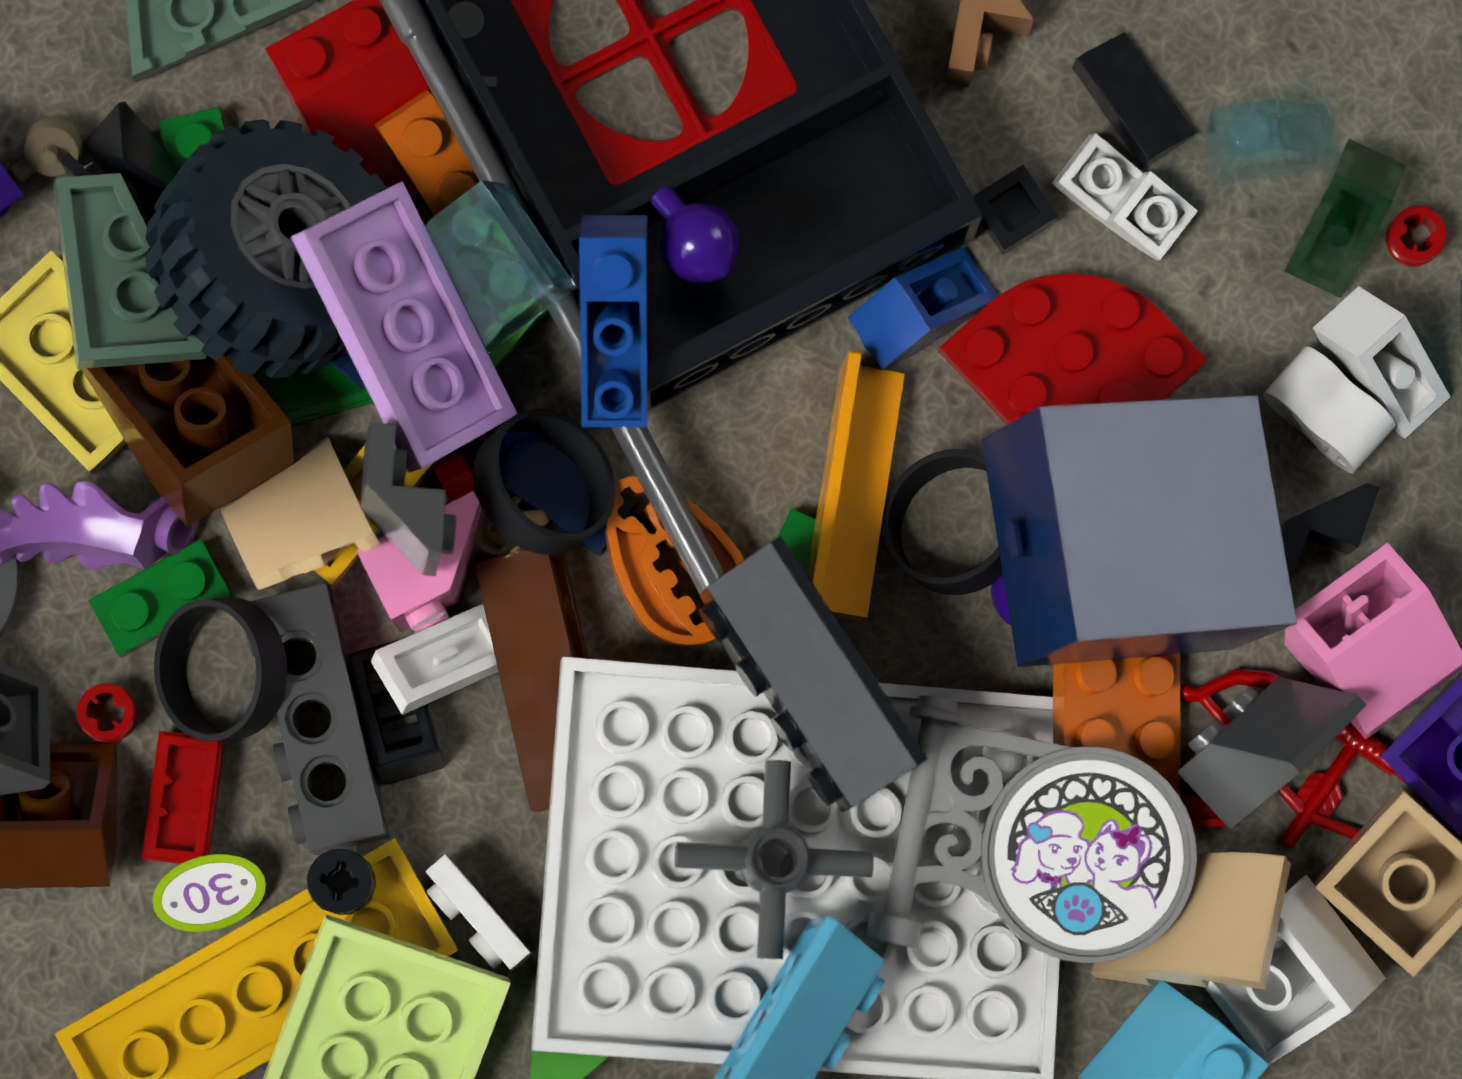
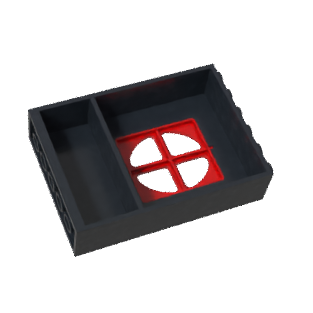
(812, 162)

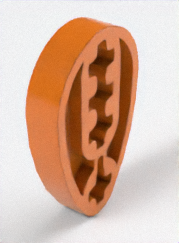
(643, 586)

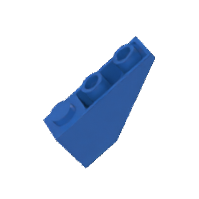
(613, 320)

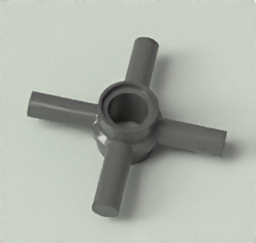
(802, 859)

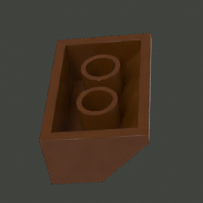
(67, 828)

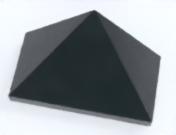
(129, 148)

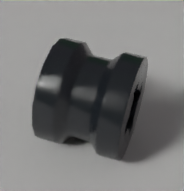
(351, 893)

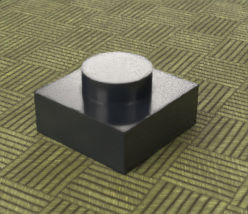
(1014, 209)

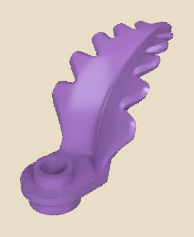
(90, 528)

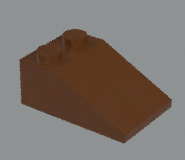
(196, 429)

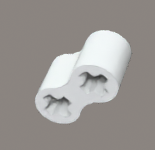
(1329, 409)

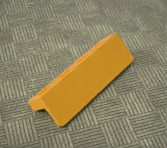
(854, 487)

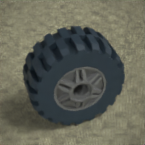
(230, 251)

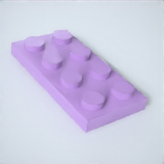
(405, 325)

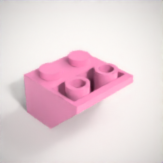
(1376, 638)

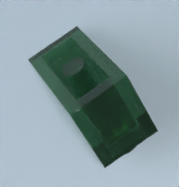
(1345, 218)

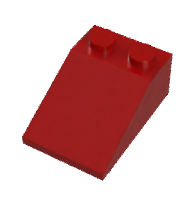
(348, 77)

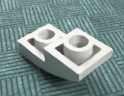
(1124, 198)

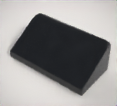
(1132, 99)

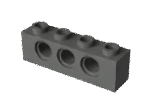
(358, 813)

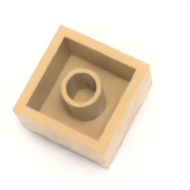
(1399, 881)

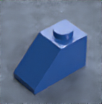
(921, 307)

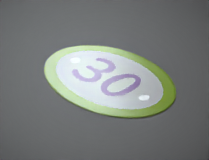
(209, 893)

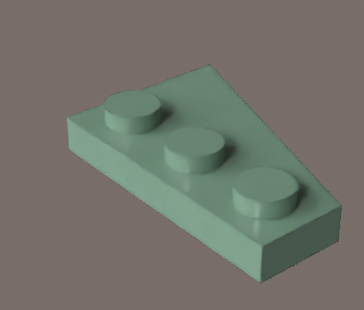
(177, 30)
(107, 278)

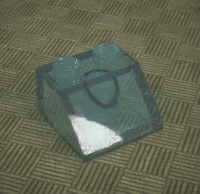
(497, 261)

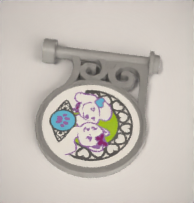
(1075, 854)

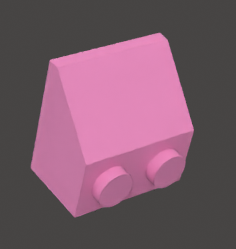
(418, 599)

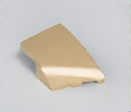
(298, 518)
(1221, 932)

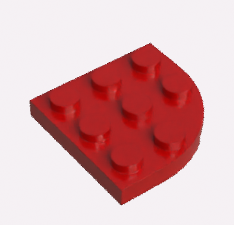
(1070, 345)

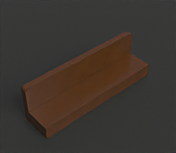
(531, 629)

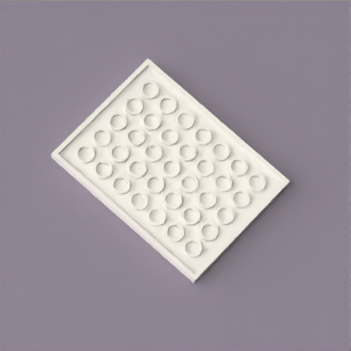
(667, 955)

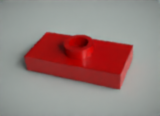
(182, 798)

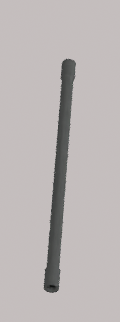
(418, 33)

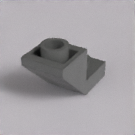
(405, 515)

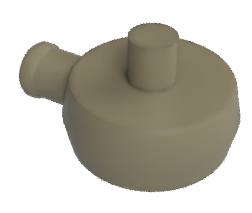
(44, 147)

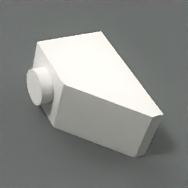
(1382, 358)

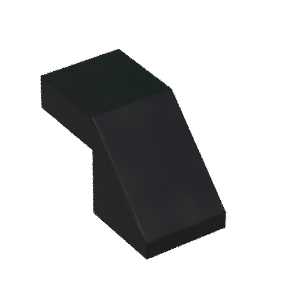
(1333, 524)

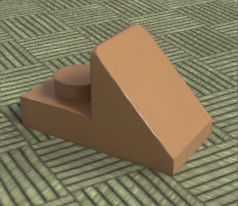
(971, 45)

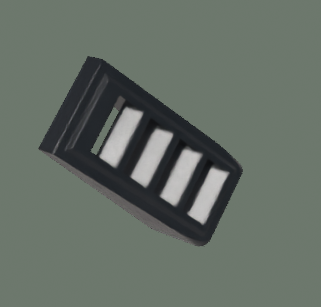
(403, 762)

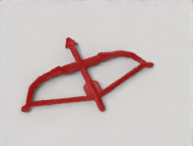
(1320, 791)

